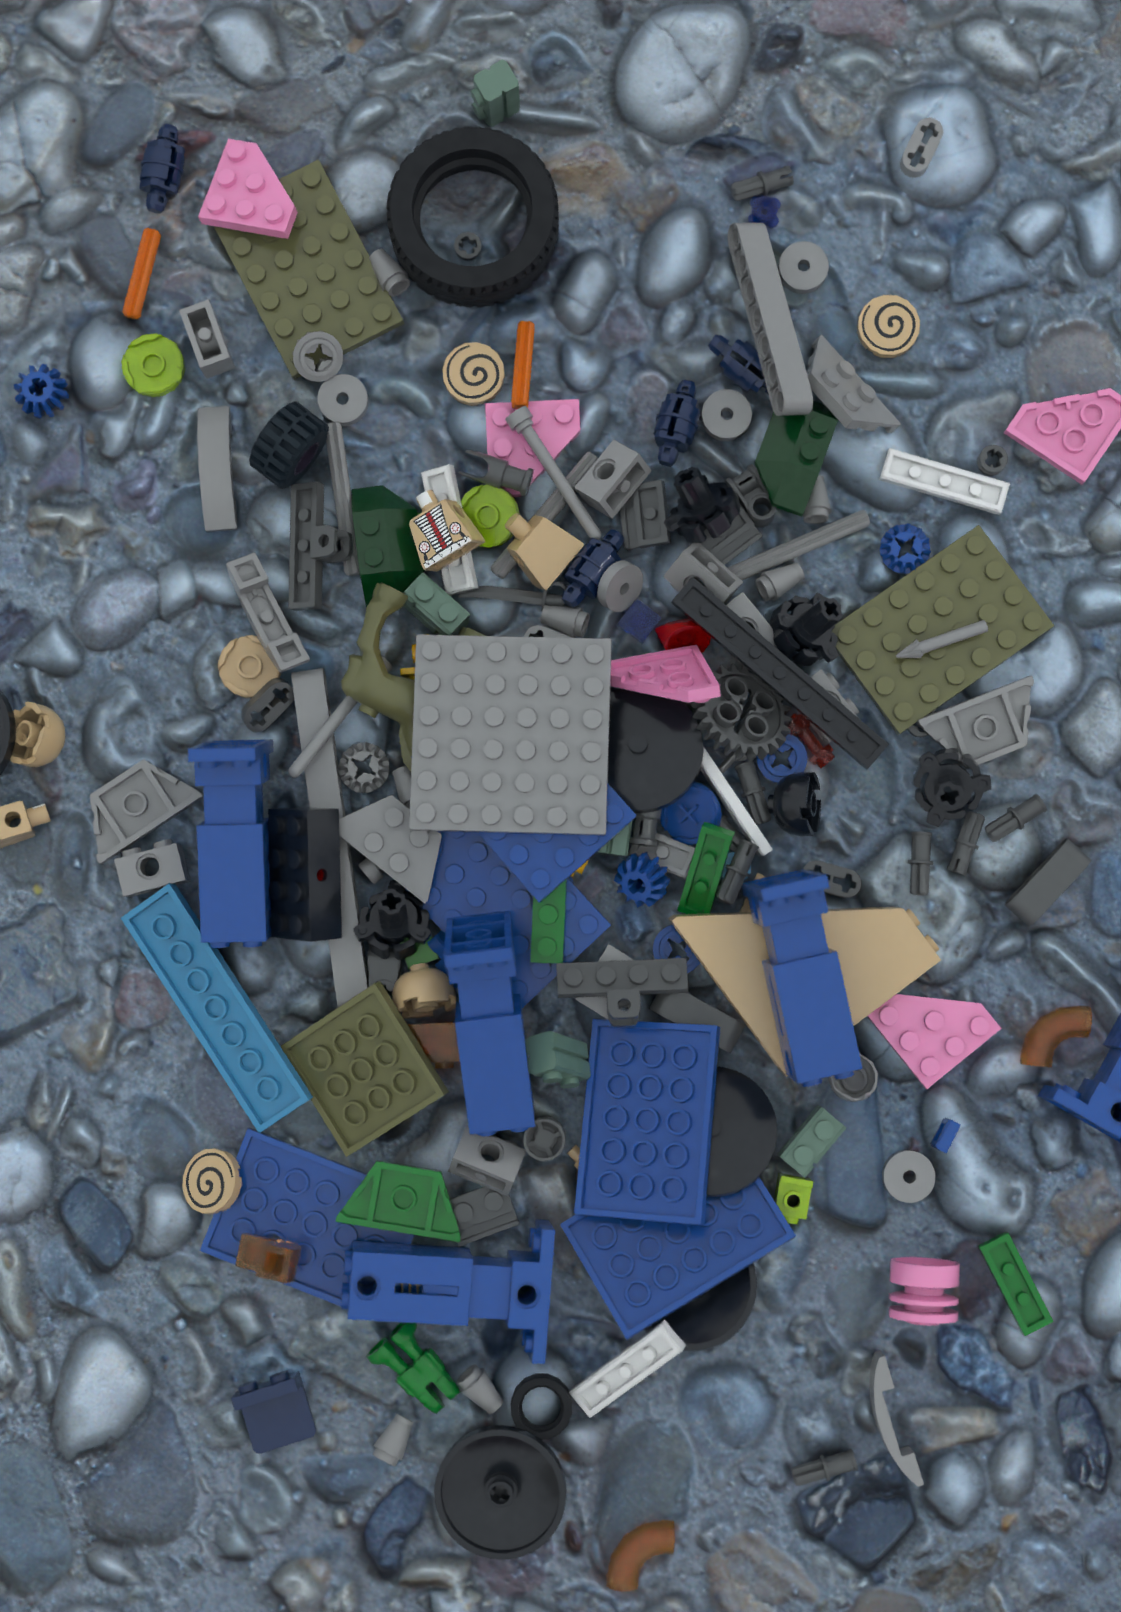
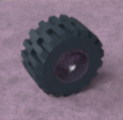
(288, 445)

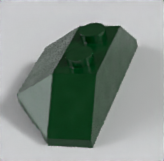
(794, 455)
(384, 539)

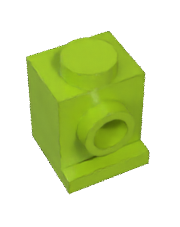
(793, 1185)

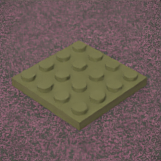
(364, 1069)

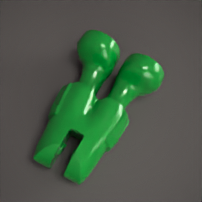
(415, 1376)

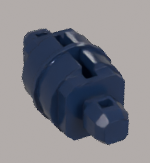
(162, 168)
(733, 369)
(677, 423)
(589, 567)

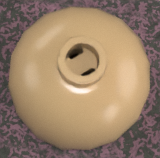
(38, 735)
(423, 991)

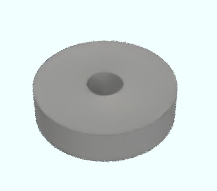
(803, 253)
(339, 386)
(729, 401)
(620, 586)
(923, 1178)

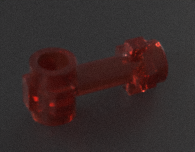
(800, 727)

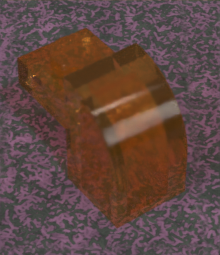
(269, 1257)

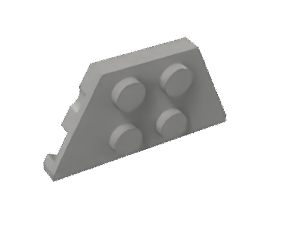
(845, 392)
(984, 724)
(136, 806)
(385, 839)

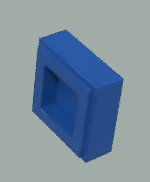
(945, 1135)

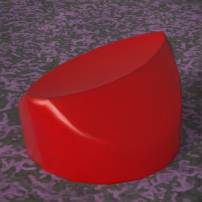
(682, 634)

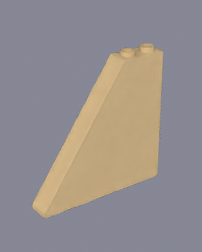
(875, 946)

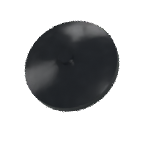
(652, 749)
(741, 1134)
(715, 1314)
(500, 1492)

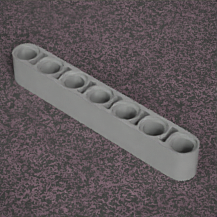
(770, 319)

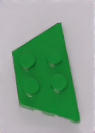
(403, 1201)

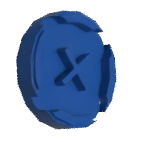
(687, 815)

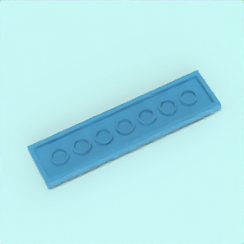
(216, 1008)

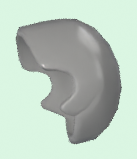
(858, 1086)

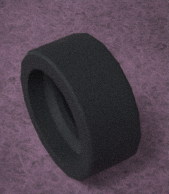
(550, 1382)

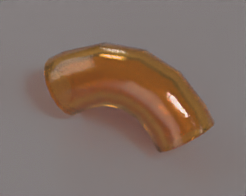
(1052, 1030)
(635, 1549)

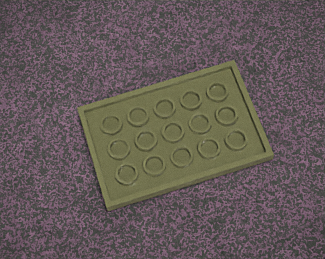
(315, 276)
(949, 591)

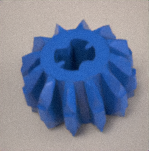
(52, 391)
(642, 879)

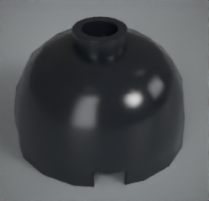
(796, 804)

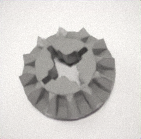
(327, 367)
(366, 782)

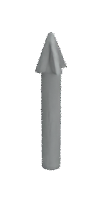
(917, 648)

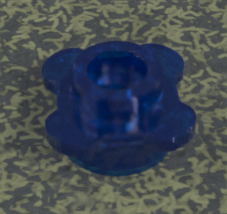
(764, 203)

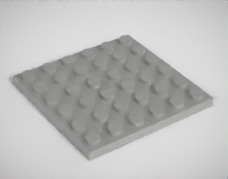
(510, 734)

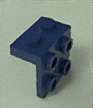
(275, 1411)

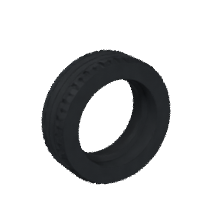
(473, 151)

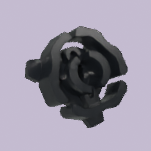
(701, 505)
(811, 627)
(948, 805)
(393, 919)

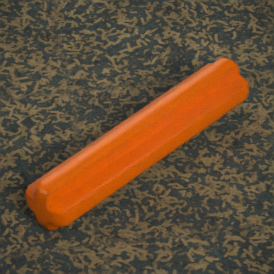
(141, 273)
(522, 364)

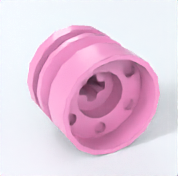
(923, 1291)

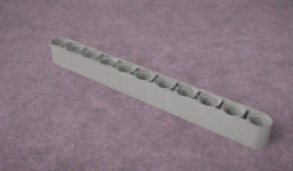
(325, 791)

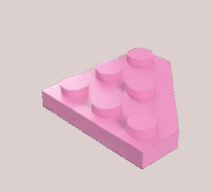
(247, 194)
(554, 422)
(1069, 430)
(670, 674)
(933, 1032)

